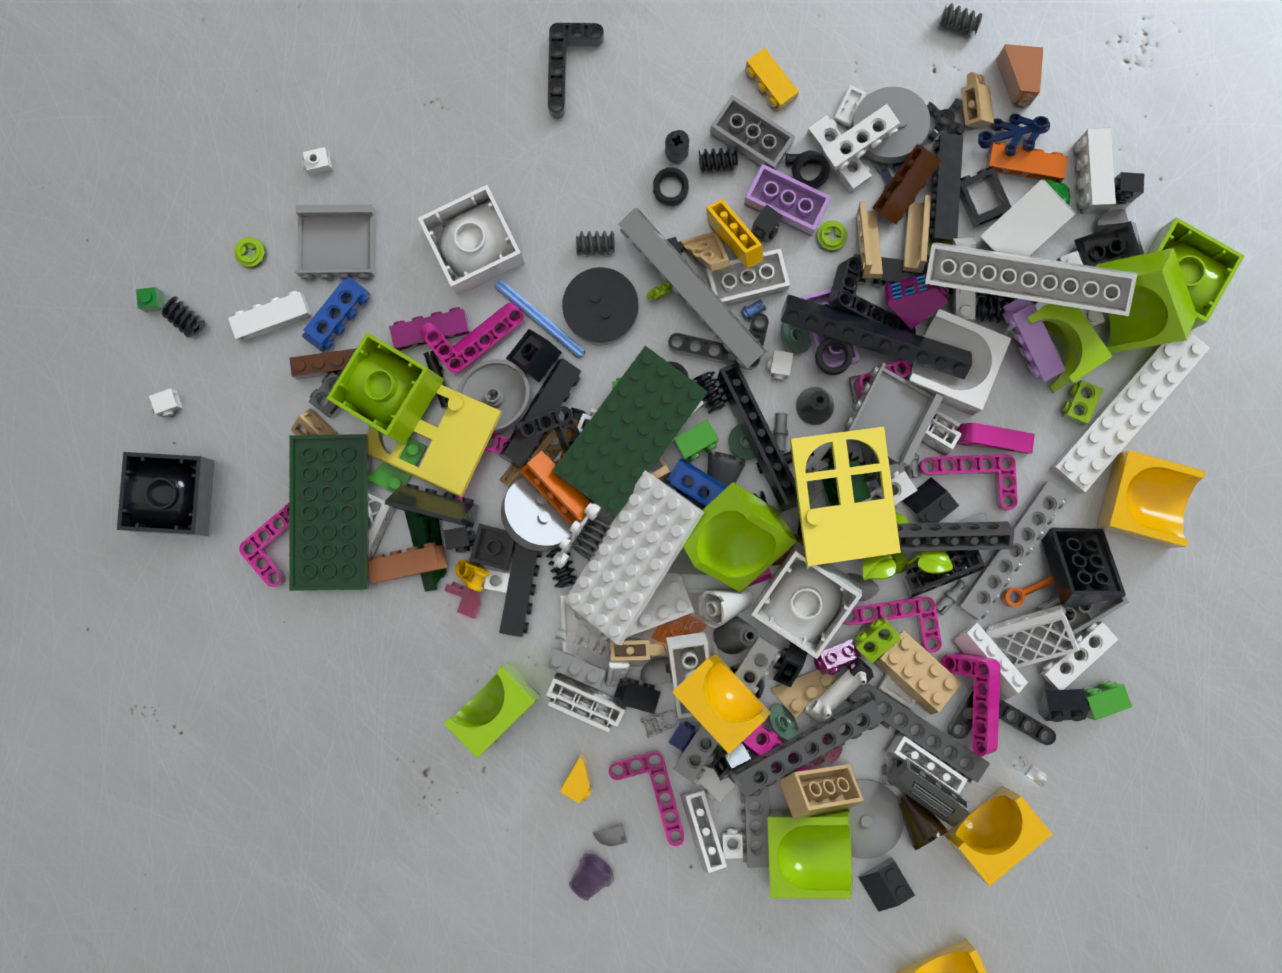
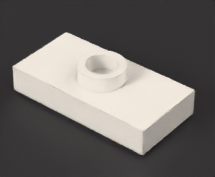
(848, 106)
(616, 671)
(894, 691)

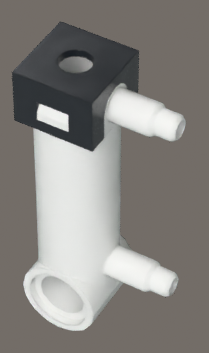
(857, 674)

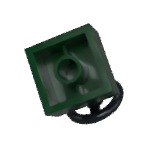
(860, 483)

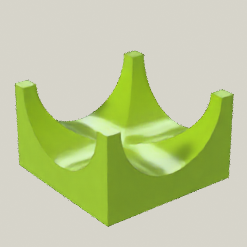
(1076, 340)

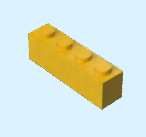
(735, 233)

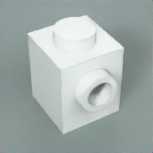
(317, 161)
(780, 364)
(165, 403)

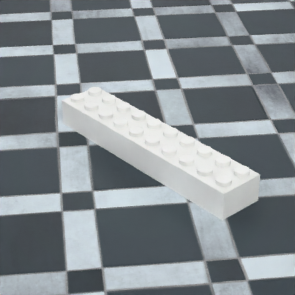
(1031, 278)
(1127, 412)

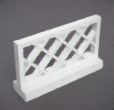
(379, 524)
(1031, 621)

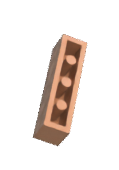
(406, 564)

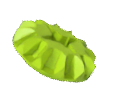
(839, 231)
(241, 249)
(659, 291)

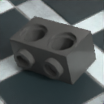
(324, 390)

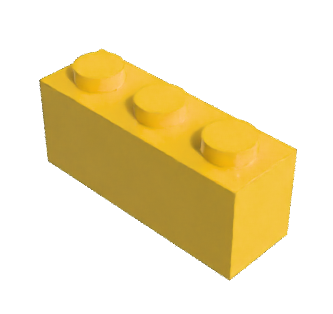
(771, 79)

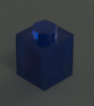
(682, 735)

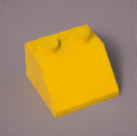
(578, 781)

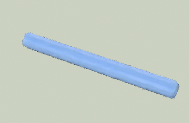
(539, 318)

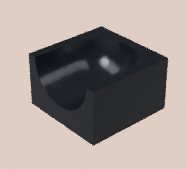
(165, 494)

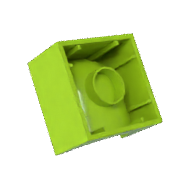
(1203, 262)
(1159, 306)
(385, 388)
(738, 538)
(492, 710)
(810, 855)

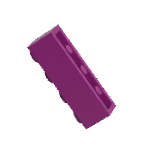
(450, 324)

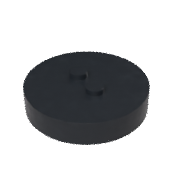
(600, 306)

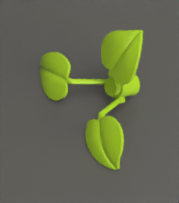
(885, 566)

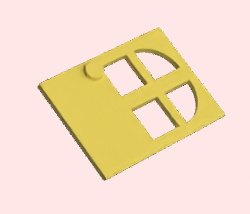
(454, 445)
(849, 528)

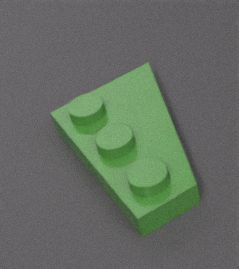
(392, 477)

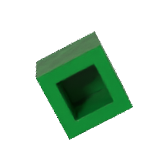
(149, 299)

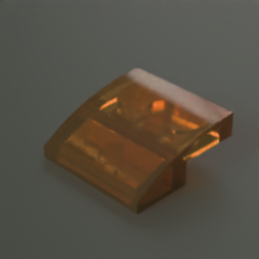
(681, 626)

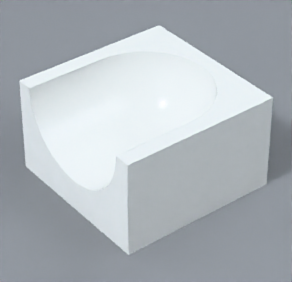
(1029, 221)
(471, 240)
(987, 355)
(807, 601)

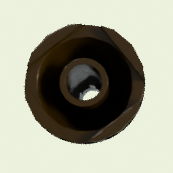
(920, 823)

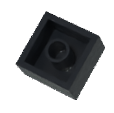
(492, 547)

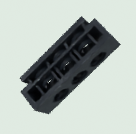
(962, 567)

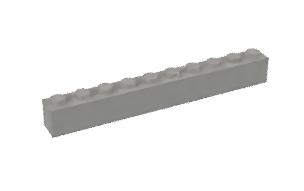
(692, 288)

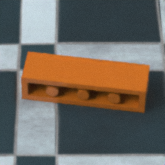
(1027, 164)
(554, 489)

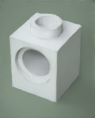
(502, 587)
(735, 852)

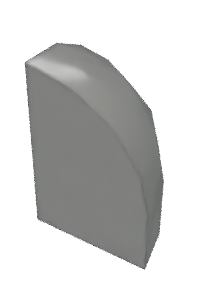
(1112, 218)
(869, 587)
(656, 671)
(611, 836)

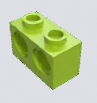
(1086, 405)
(881, 642)

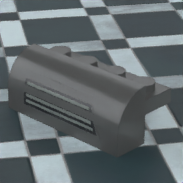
(929, 792)

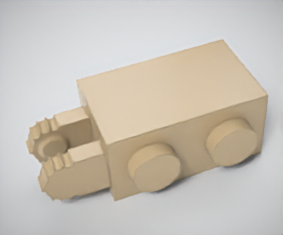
(977, 102)
(635, 650)

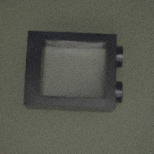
(983, 197)

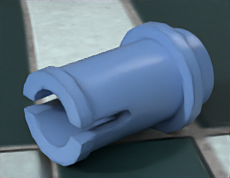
(751, 310)

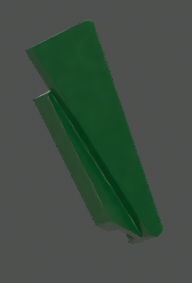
(425, 531)

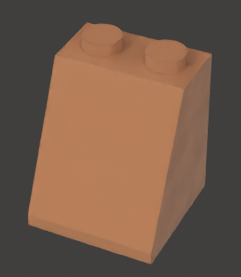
(1021, 72)

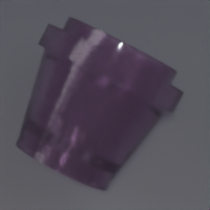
(591, 876)

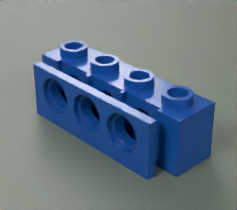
(334, 304)
(700, 479)

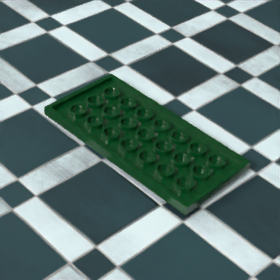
(630, 431)
(328, 512)

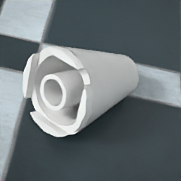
(723, 605)

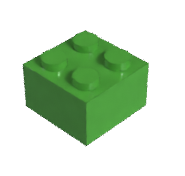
(696, 440)
(1106, 699)

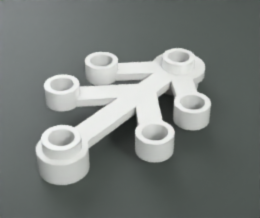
(566, 544)

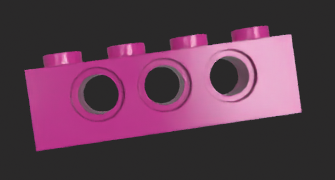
(768, 740)

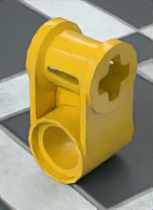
(471, 574)

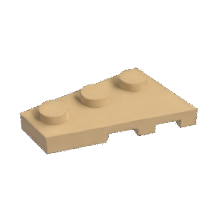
(707, 250)
(803, 690)

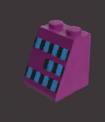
(914, 299)

